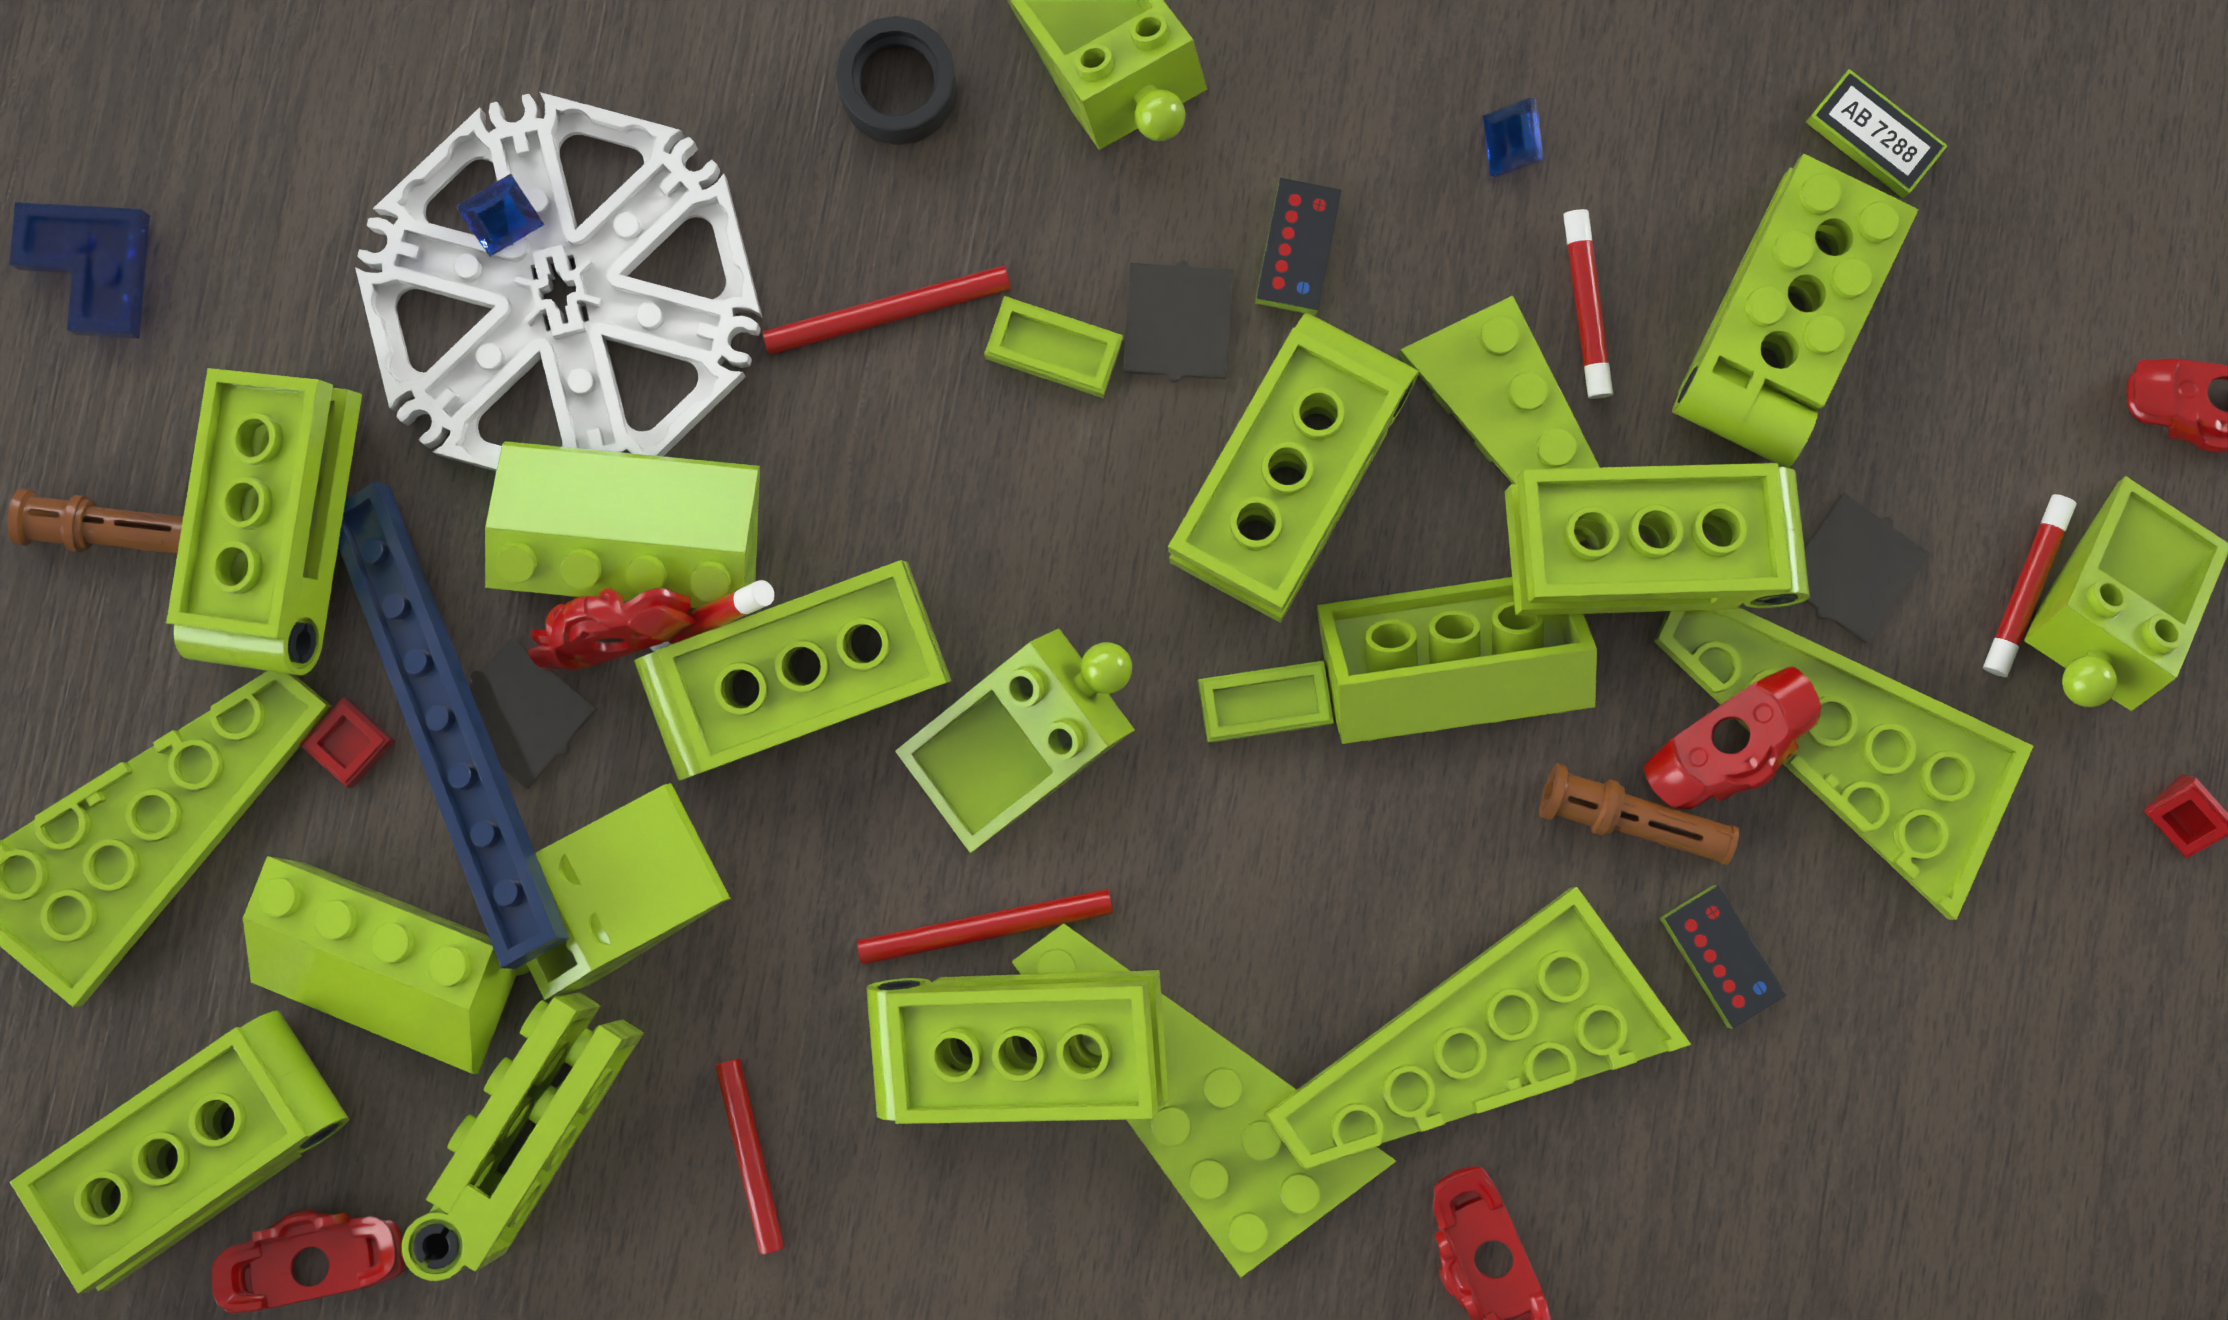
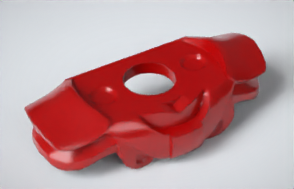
(2176, 397)
(575, 627)
(1777, 714)
(1468, 1215)
(261, 1271)

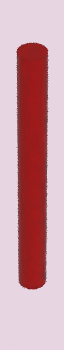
(886, 310)
(984, 926)

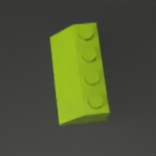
(621, 523)
(1450, 661)
(375, 962)

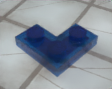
(102, 251)

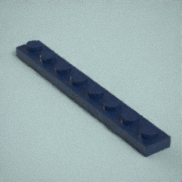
(448, 730)

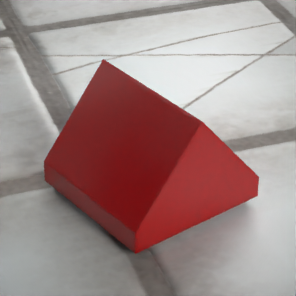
(2189, 815)

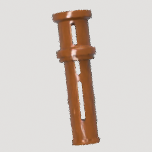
(81, 523)
(1604, 816)

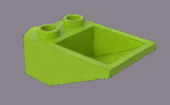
(1116, 63)
(2128, 599)
(1020, 734)
(623, 889)

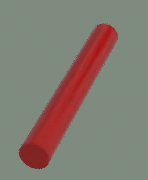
(749, 1156)

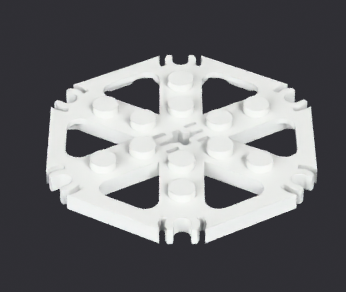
(605, 253)

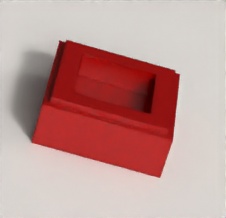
(347, 742)

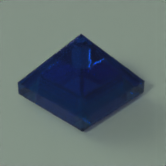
(1513, 137)
(500, 215)

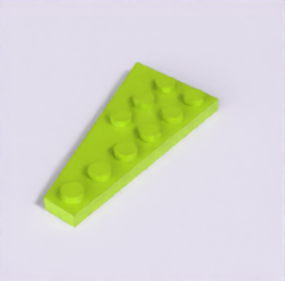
(1883, 757)
(121, 847)
(1507, 1026)
(1215, 1130)

